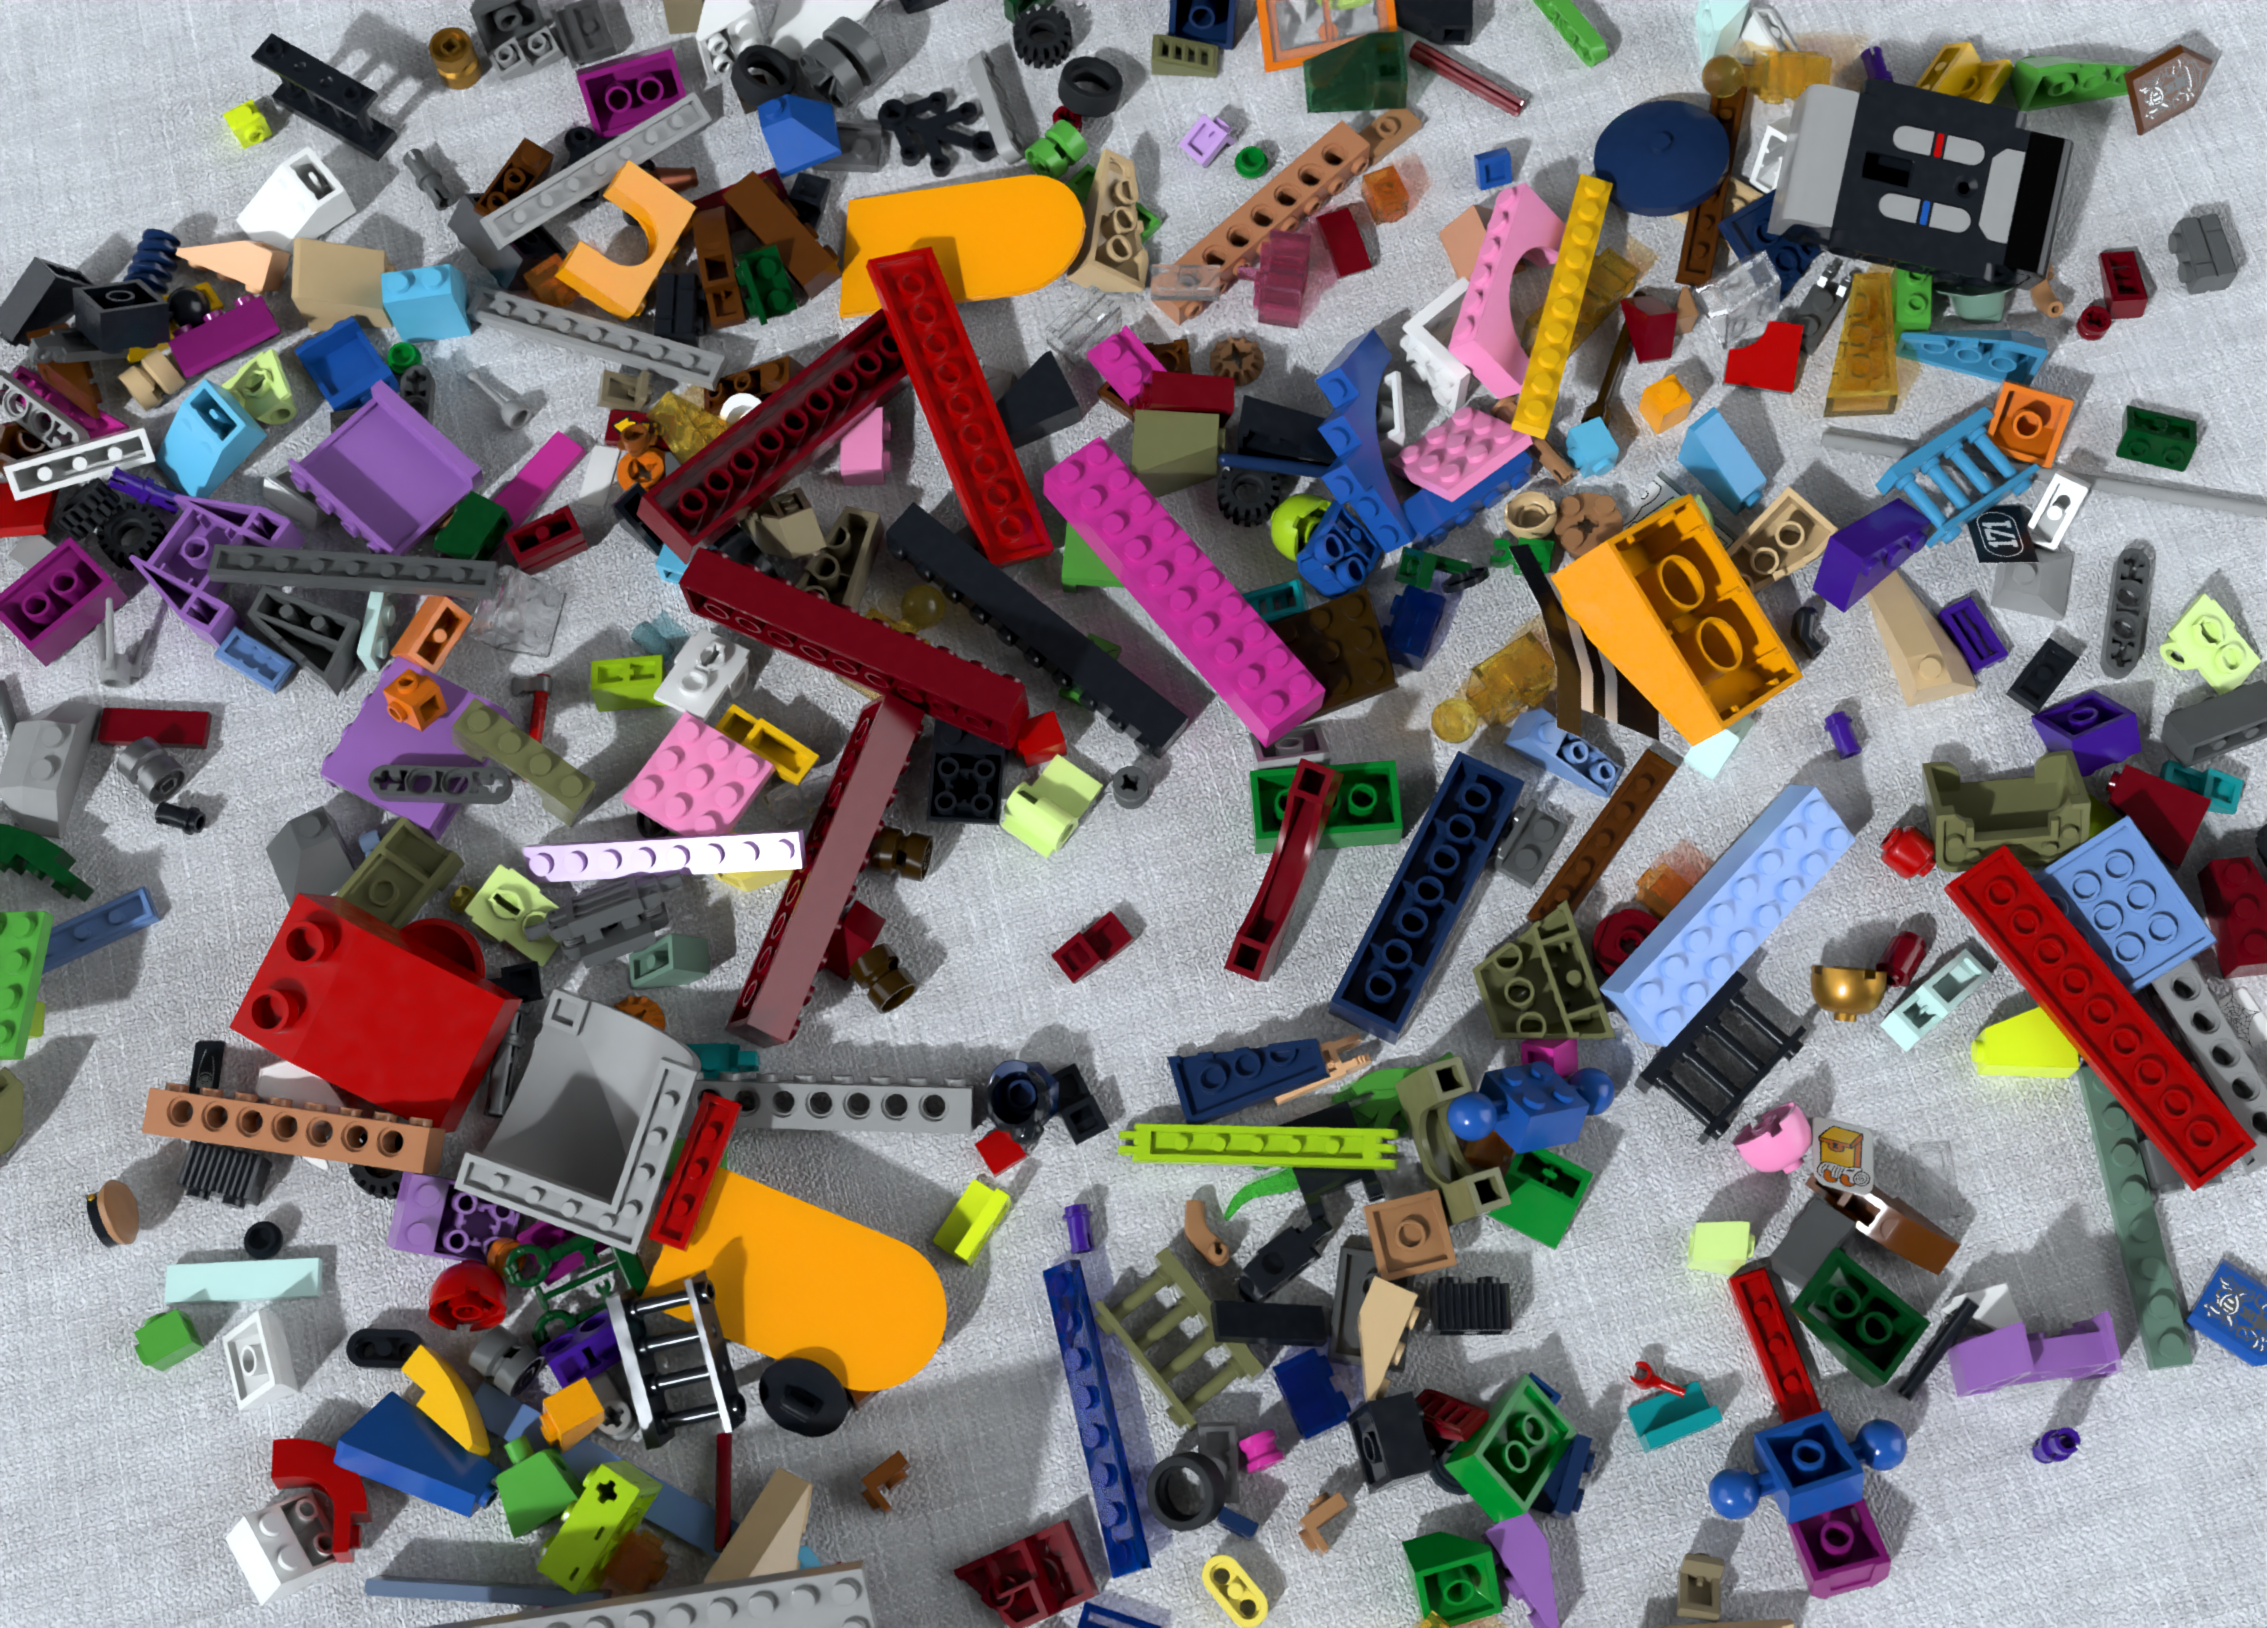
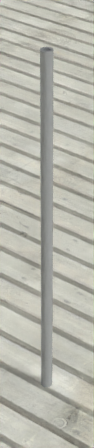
(2046, 474)

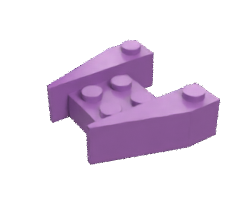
(184, 556)
(2013, 1358)

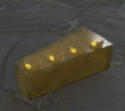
(1607, 284)
(1865, 359)

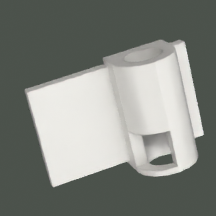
(703, 673)

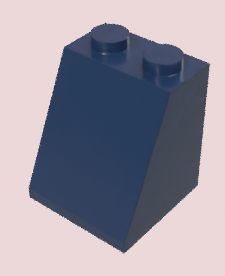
(1204, 21)

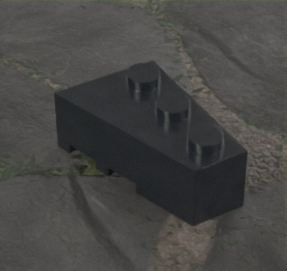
(1281, 433)

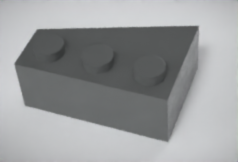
(310, 634)

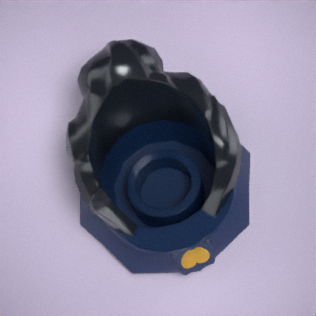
(1021, 1099)

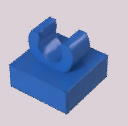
(1493, 168)

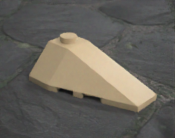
(1780, 541)
(1919, 649)
(769, 1533)

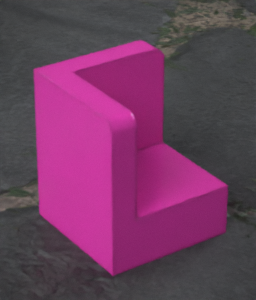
(1558, 1053)

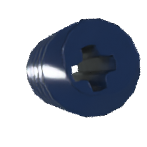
(154, 259)

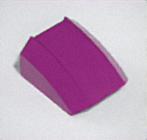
(1840, 1550)

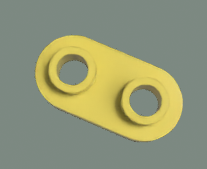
(1235, 1591)

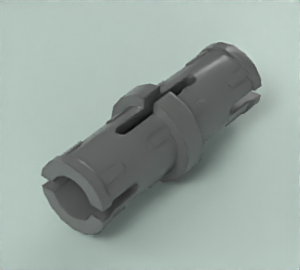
(428, 179)

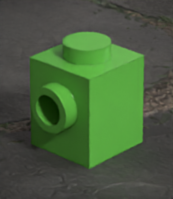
(167, 1340)

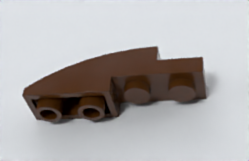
(716, 266)
(1893, 1225)

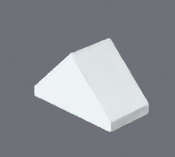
(1995, 1308)

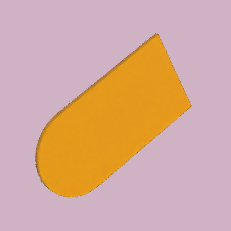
(985, 234)
(809, 1285)

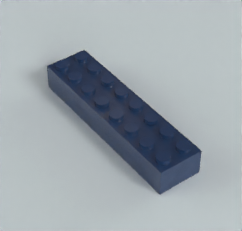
(1426, 898)

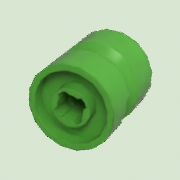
(1056, 151)

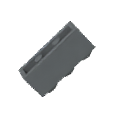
(2217, 724)

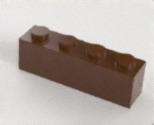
(774, 221)

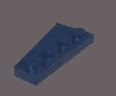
(1231, 1081)

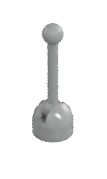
(513, 412)

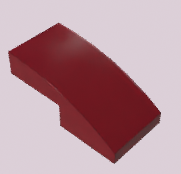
(1343, 242)
(1093, 948)

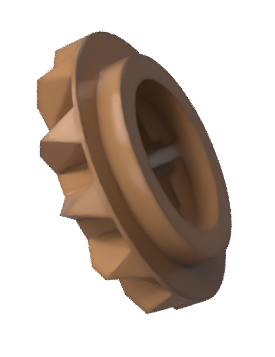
(1251, 365)

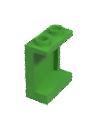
(1083, 566)

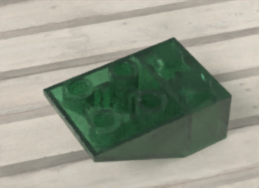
(1358, 75)

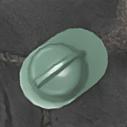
(1975, 303)

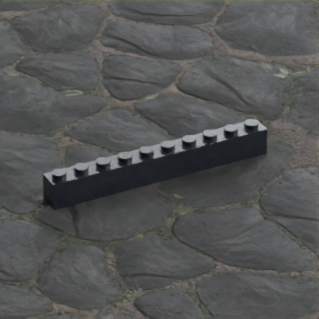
(1036, 631)

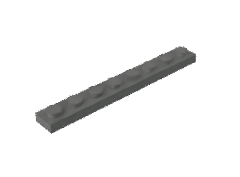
(353, 571)

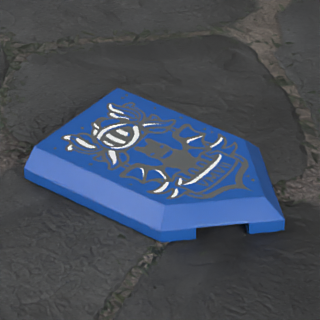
(2233, 1313)

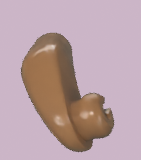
(2044, 297)
(1200, 1236)

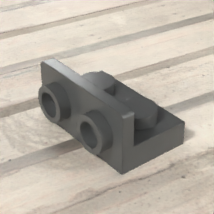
(1528, 845)

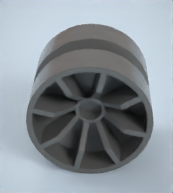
(842, 62)

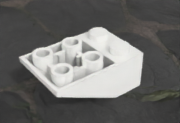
(296, 202)

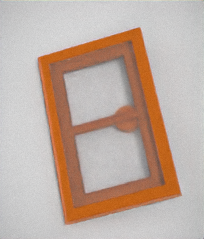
(1305, 28)

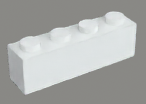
(78, 462)

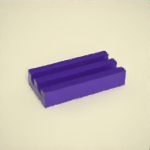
(1984, 629)

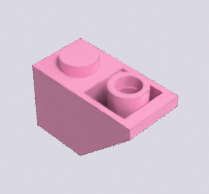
(864, 451)

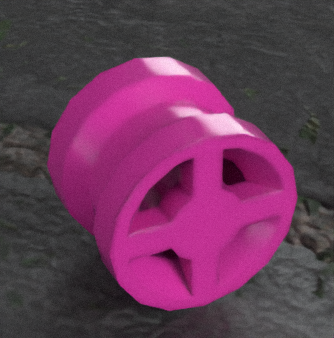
(1261, 1451)

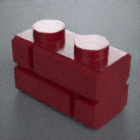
(546, 541)

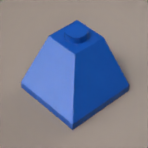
(799, 132)

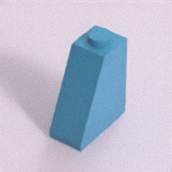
(1722, 463)

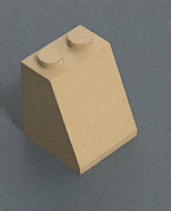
(339, 283)

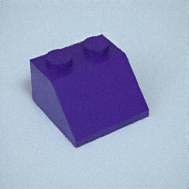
(2091, 727)

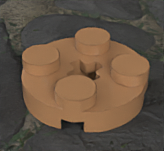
(1585, 507)

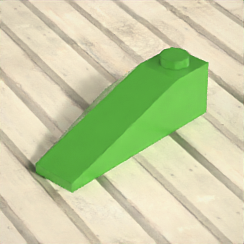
(2065, 80)

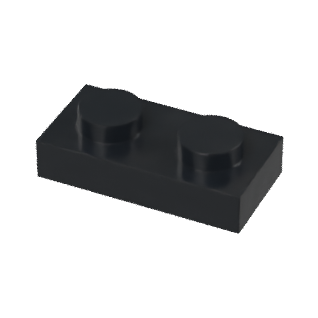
(2042, 676)

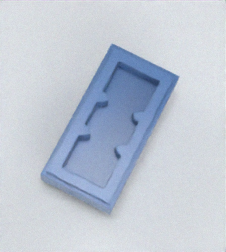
(255, 660)

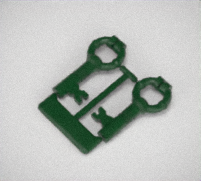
(628, 1263)

